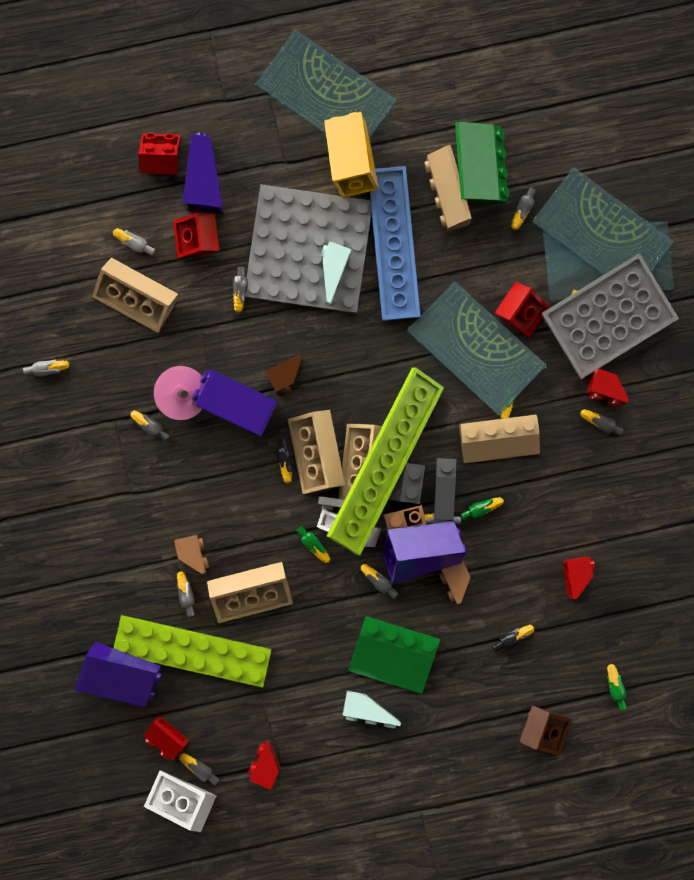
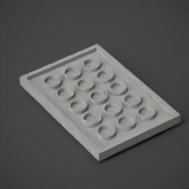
(609, 316)

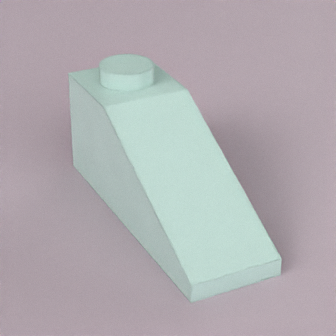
(334, 263)

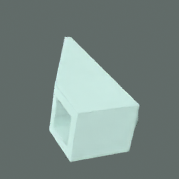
(363, 707)

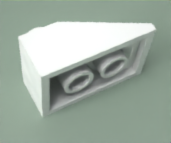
(180, 801)

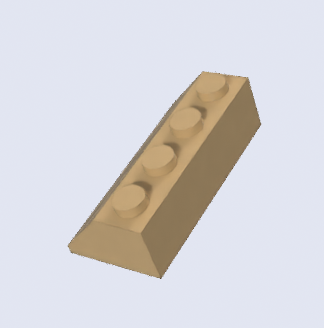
(447, 186)
(134, 295)
(500, 438)
(358, 443)
(316, 451)
(249, 592)

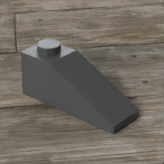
(444, 489)

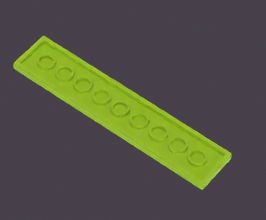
(385, 462)

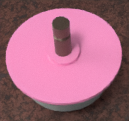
(175, 391)

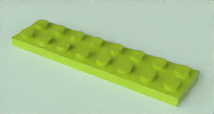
(193, 651)

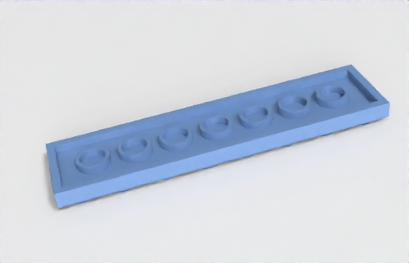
(394, 245)

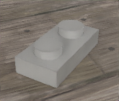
(329, 503)

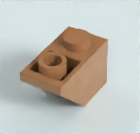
(405, 518)
(190, 552)
(457, 581)

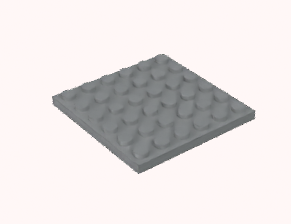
(289, 242)

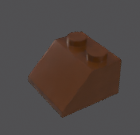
(285, 375)
(545, 730)

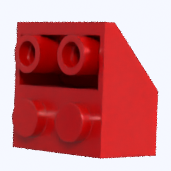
(159, 154)
(606, 387)
(266, 768)

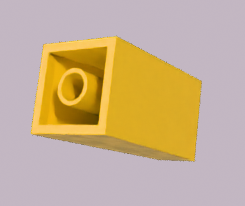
(350, 155)

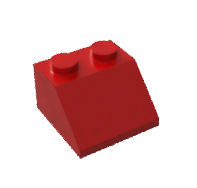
(196, 235)
(522, 309)
(577, 575)
(165, 738)

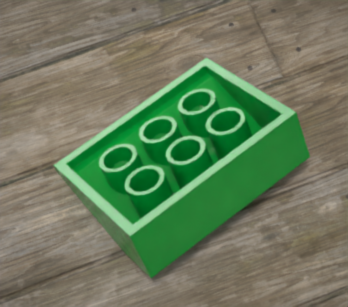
(482, 163)
(394, 654)

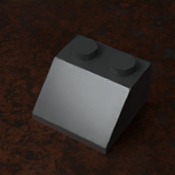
(409, 485)

